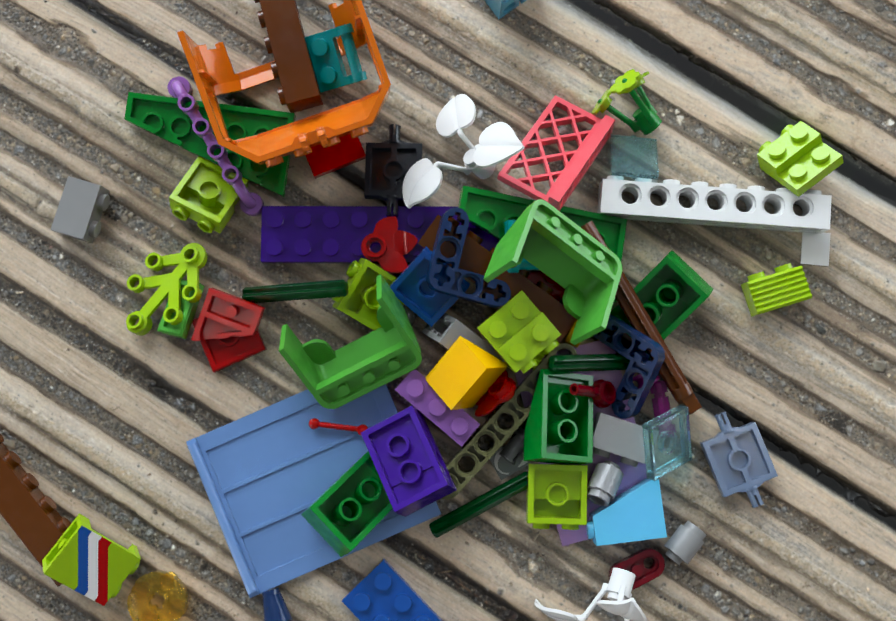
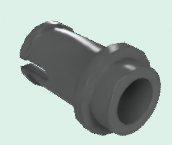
(514, 447)

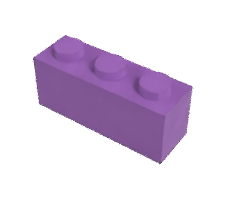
(422, 396)

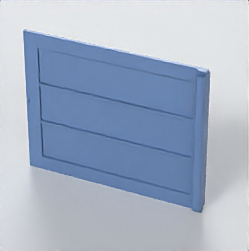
(273, 468)

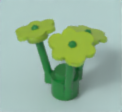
(645, 117)

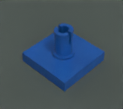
(416, 294)

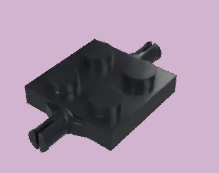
(387, 166)

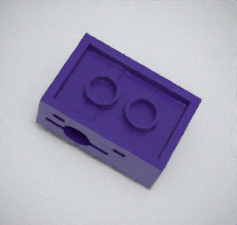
(408, 461)

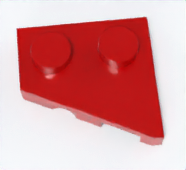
(226, 317)

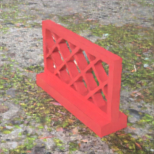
(580, 159)

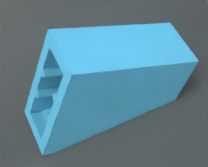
(630, 517)

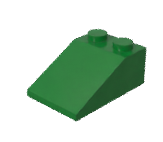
(669, 294)
(558, 422)
(350, 507)

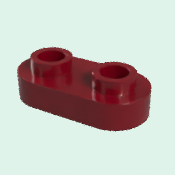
(635, 564)

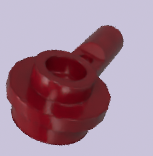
(601, 392)

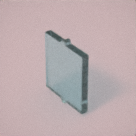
(634, 157)

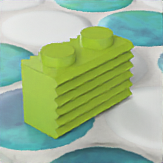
(776, 290)

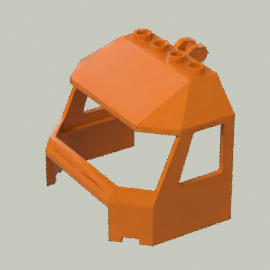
(216, 77)

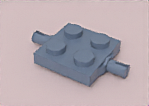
(738, 459)

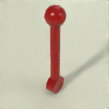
(314, 423)

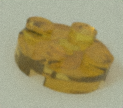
(165, 584)

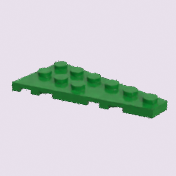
(166, 120)
(491, 209)

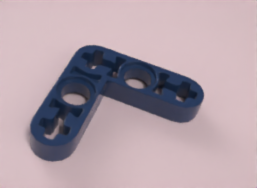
(454, 274)
(638, 363)

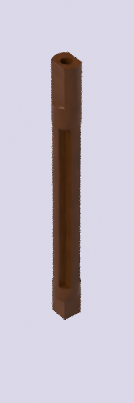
(642, 322)

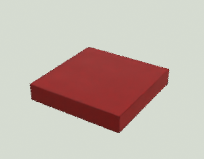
(335, 157)
(232, 350)

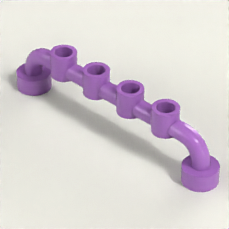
(249, 201)

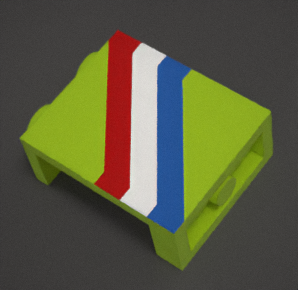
(90, 562)

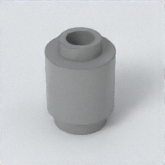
(604, 483)
(685, 543)

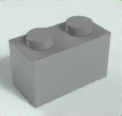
(81, 210)
(619, 438)

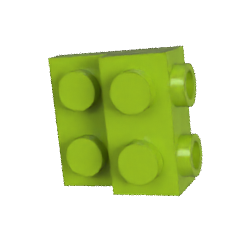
(798, 158)
(205, 196)
(361, 300)
(519, 333)
(557, 495)

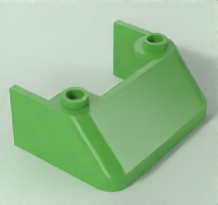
(566, 256)
(361, 365)

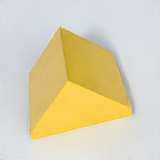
(464, 374)

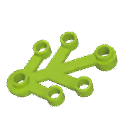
(168, 285)

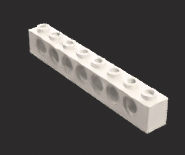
(814, 219)

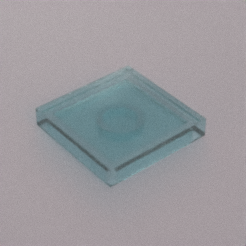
(667, 442)

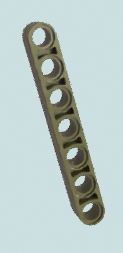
(491, 428)

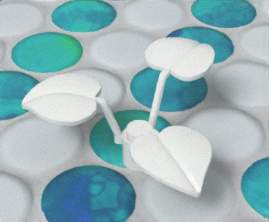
(495, 145)
(618, 592)

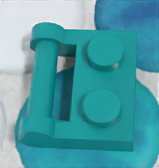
(328, 60)

